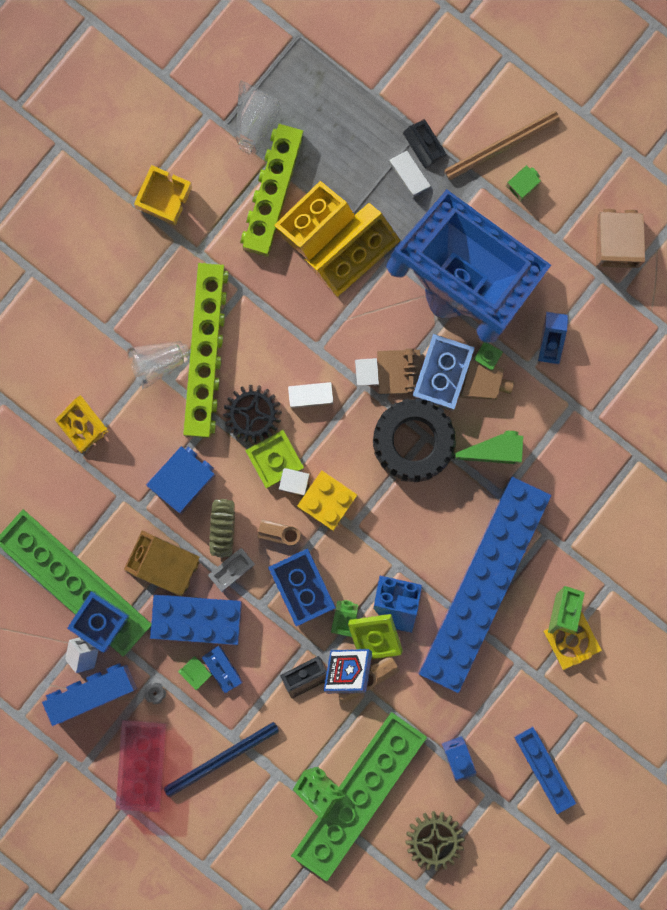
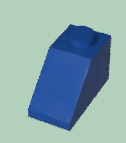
(553, 337)

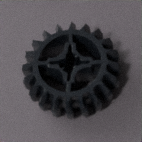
(256, 397)

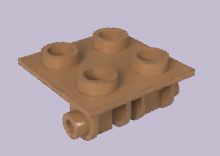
(398, 370)

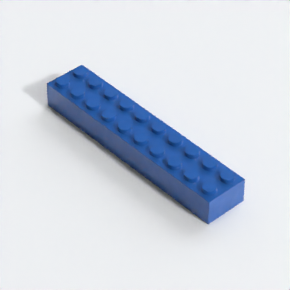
(484, 584)

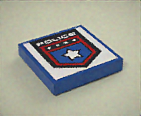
(348, 671)

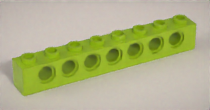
(205, 274)

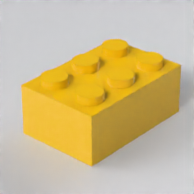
(314, 220)

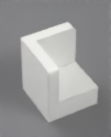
(366, 372)
(294, 482)
(81, 655)

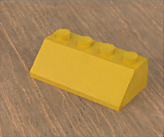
(354, 250)

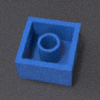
(98, 622)

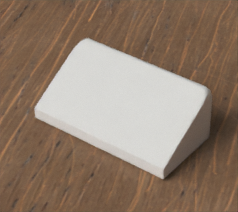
(409, 174)
(310, 395)

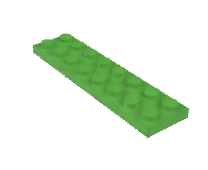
(66, 574)
(364, 792)

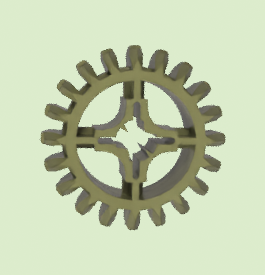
(222, 528)
(444, 841)

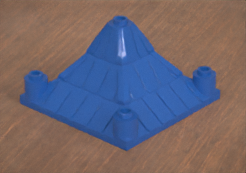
(468, 265)

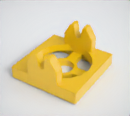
(71, 429)
(565, 661)

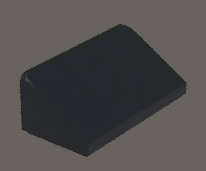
(424, 143)
(304, 677)

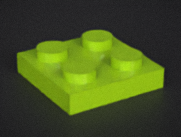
(272, 457)
(376, 634)

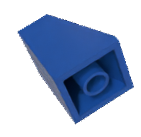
(181, 479)

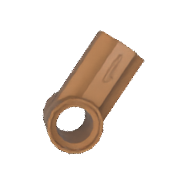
(277, 532)

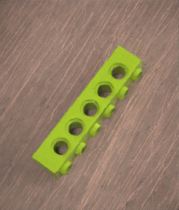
(292, 138)

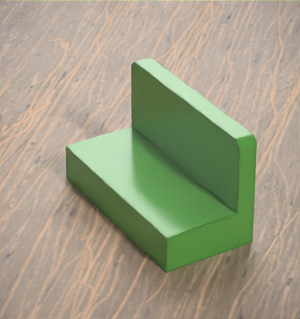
(566, 610)

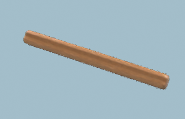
(502, 145)

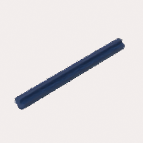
(221, 759)

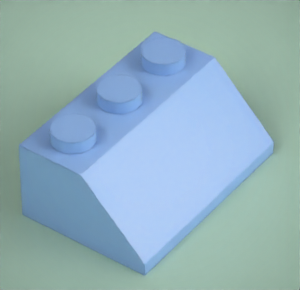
(443, 372)

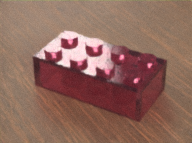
(141, 765)

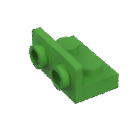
(318, 791)

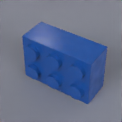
(301, 587)

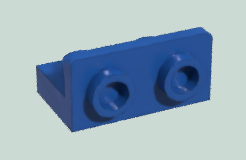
(222, 669)

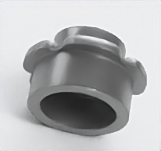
(161, 693)

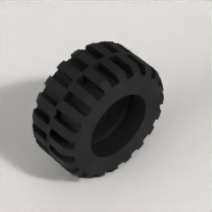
(407, 411)

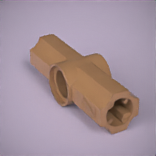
(380, 671)

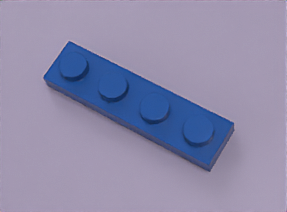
(544, 770)

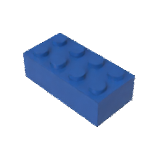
(196, 619)
(89, 695)

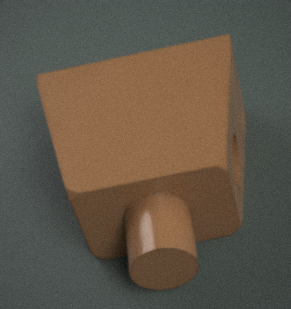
(485, 383)

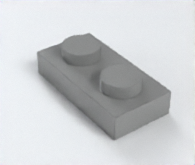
(231, 569)

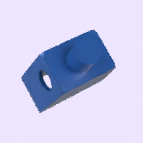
(459, 759)

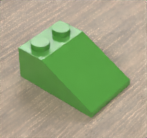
(500, 449)

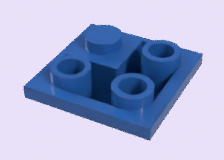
(399, 600)

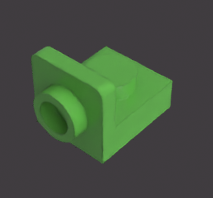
(488, 355)
(344, 611)

